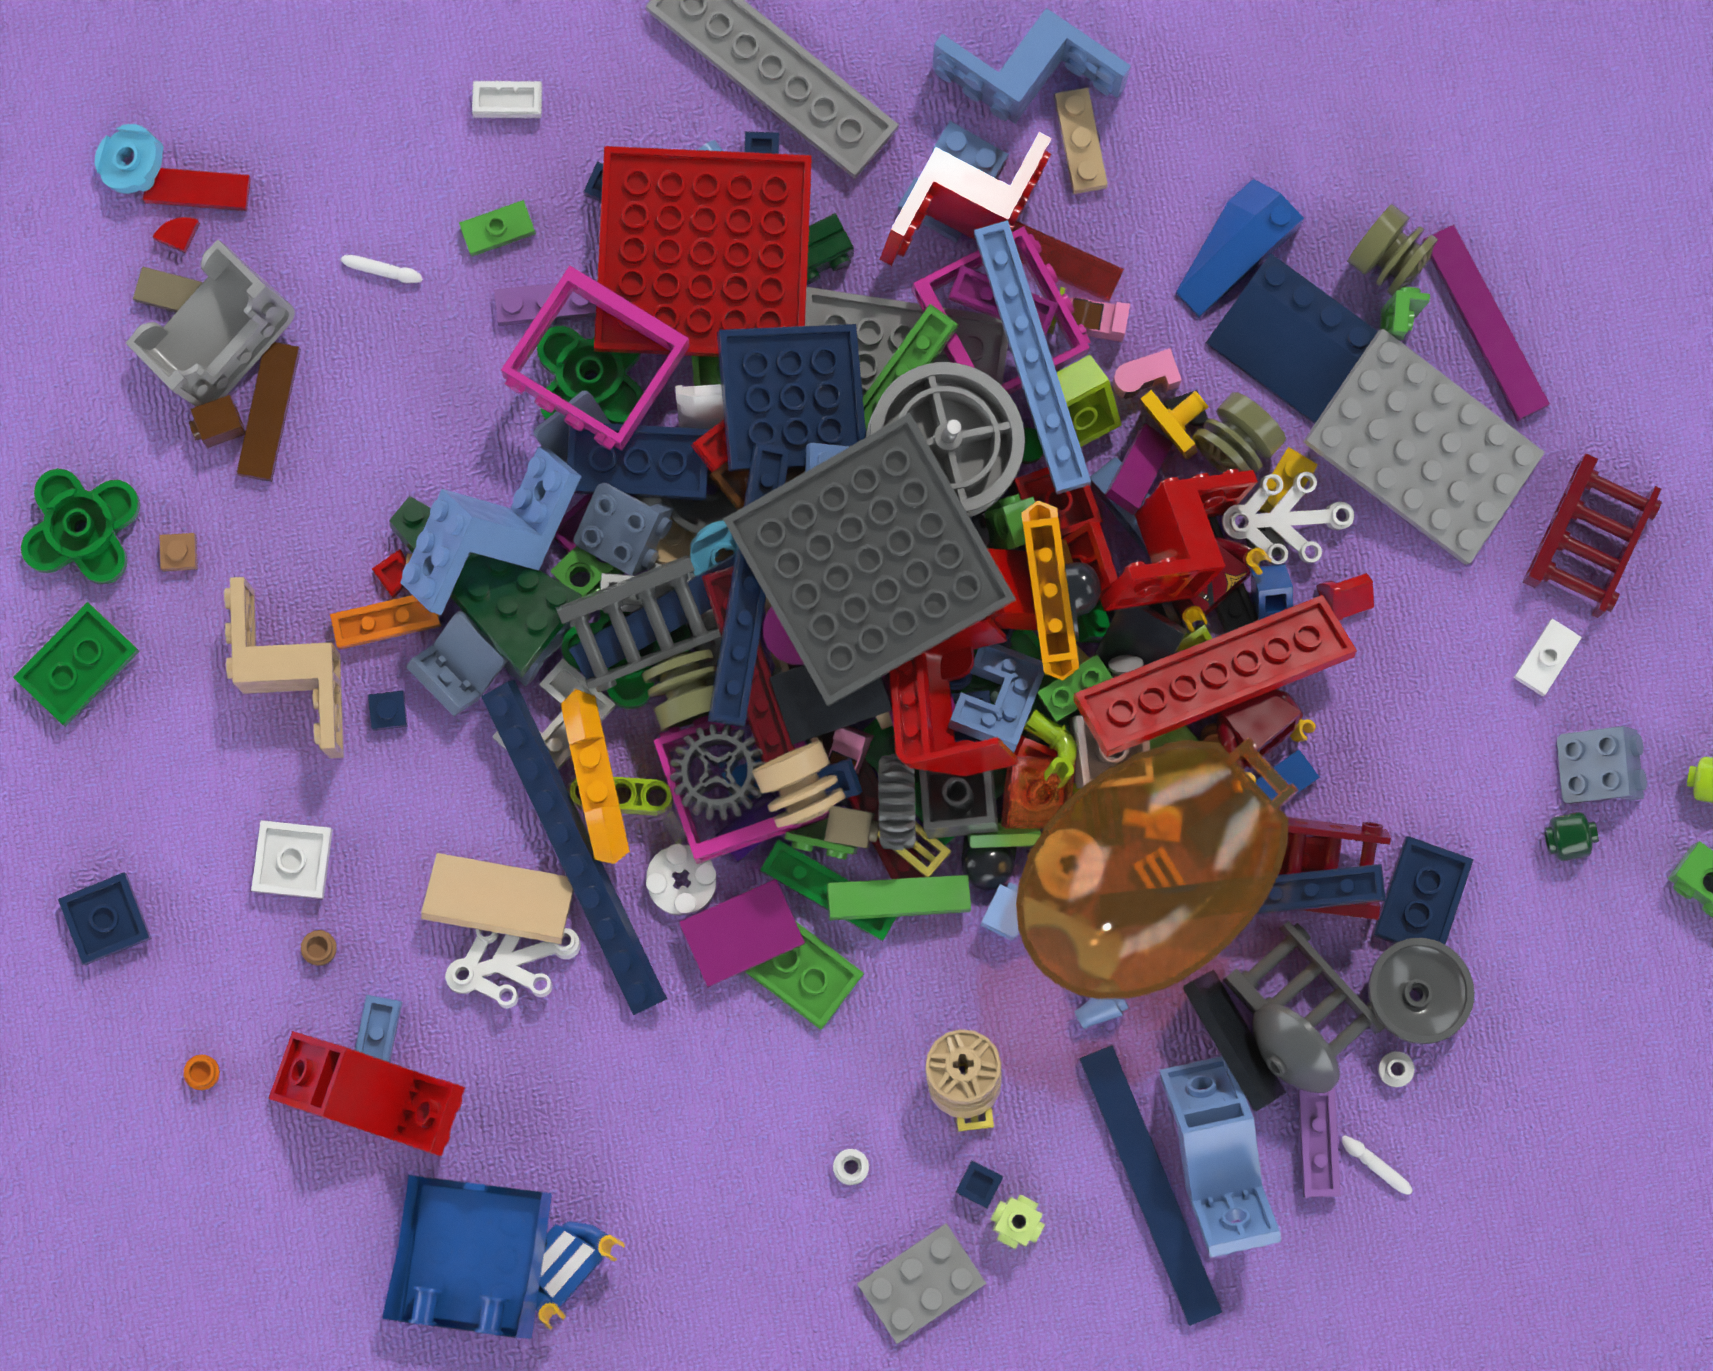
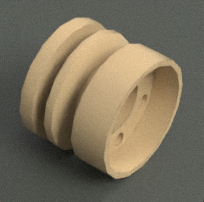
(798, 784)
(963, 1093)

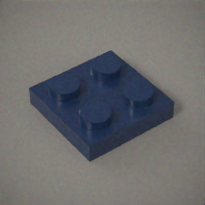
(104, 918)

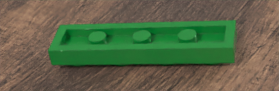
(810, 881)

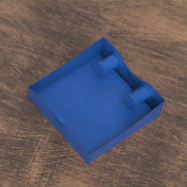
(469, 1257)

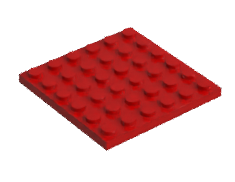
(702, 243)

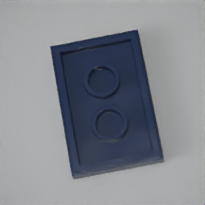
(1423, 893)

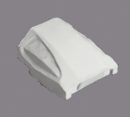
(699, 406)

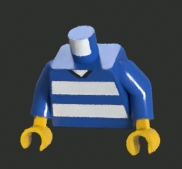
(568, 1260)

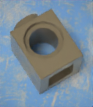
(851, 827)

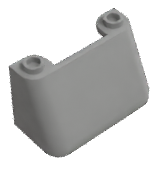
(215, 331)

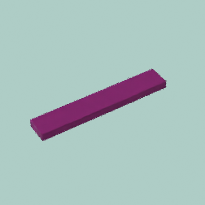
(1487, 324)

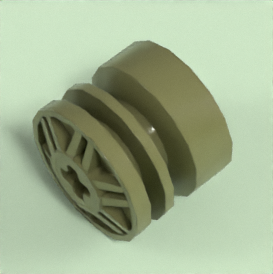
(1393, 250)
(1240, 437)
(684, 688)

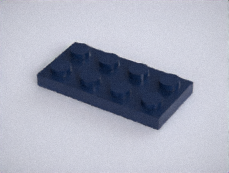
(651, 465)

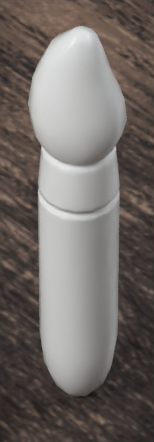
(404, 275)
(1358, 1149)

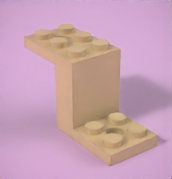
(284, 667)

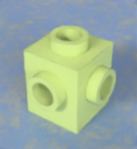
(1007, 1232)

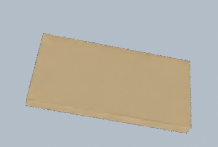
(498, 898)

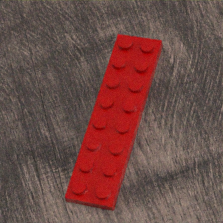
(1214, 675)

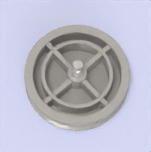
(965, 423)

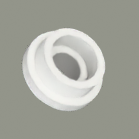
(1385, 1069)
(859, 1158)

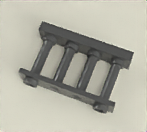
(643, 588)
(1245, 986)

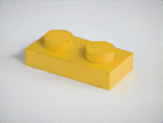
(1288, 468)

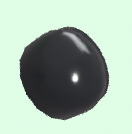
(1083, 590)
(988, 865)

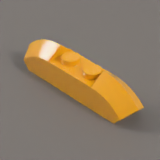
(1050, 590)
(595, 777)

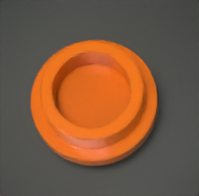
(201, 1072)

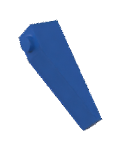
(1244, 235)

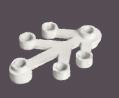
(1281, 518)
(506, 964)

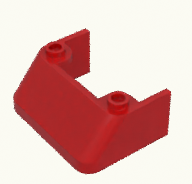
(924, 707)

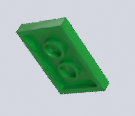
(76, 664)

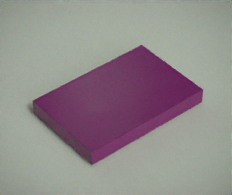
(741, 933)

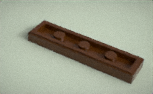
(268, 412)

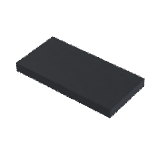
(1233, 1039)

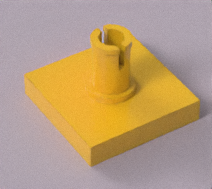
(1174, 420)

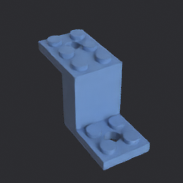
(1030, 66)
(473, 525)
(1220, 1157)

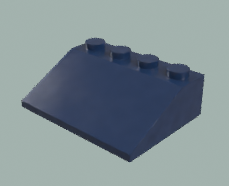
(1291, 338)

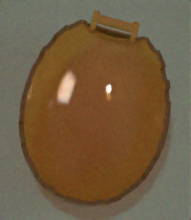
(1152, 869)

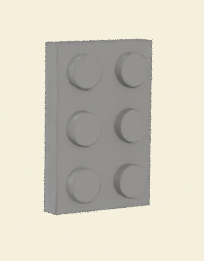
(921, 1283)

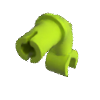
(1059, 739)

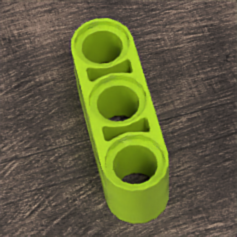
(639, 790)

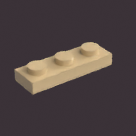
(1080, 140)

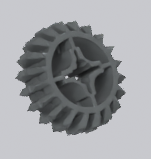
(706, 784)
(896, 803)

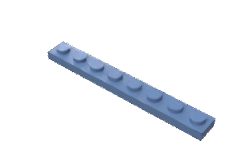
(1032, 357)

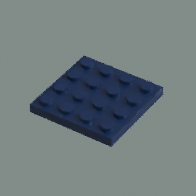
(790, 389)

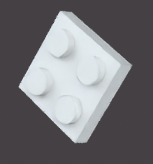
(292, 859)

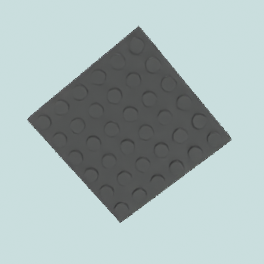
(869, 559)

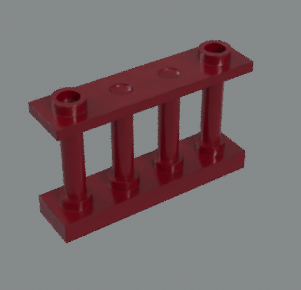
(1558, 538)
(1369, 833)

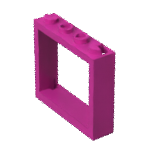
(1045, 280)
(624, 311)
(727, 842)

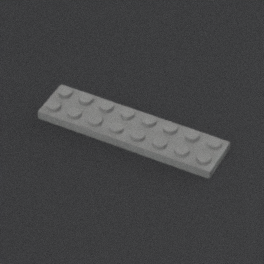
(781, 77)

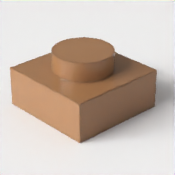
(178, 552)

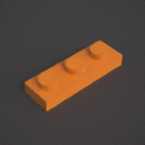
(381, 621)

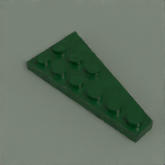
(502, 598)

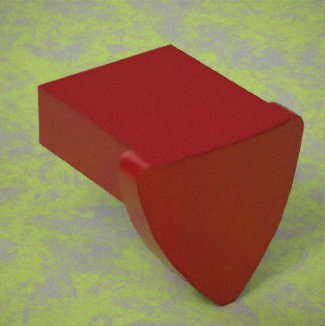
(1349, 595)

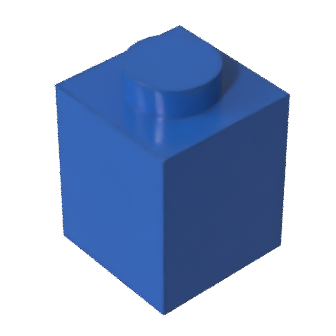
(1271, 590)

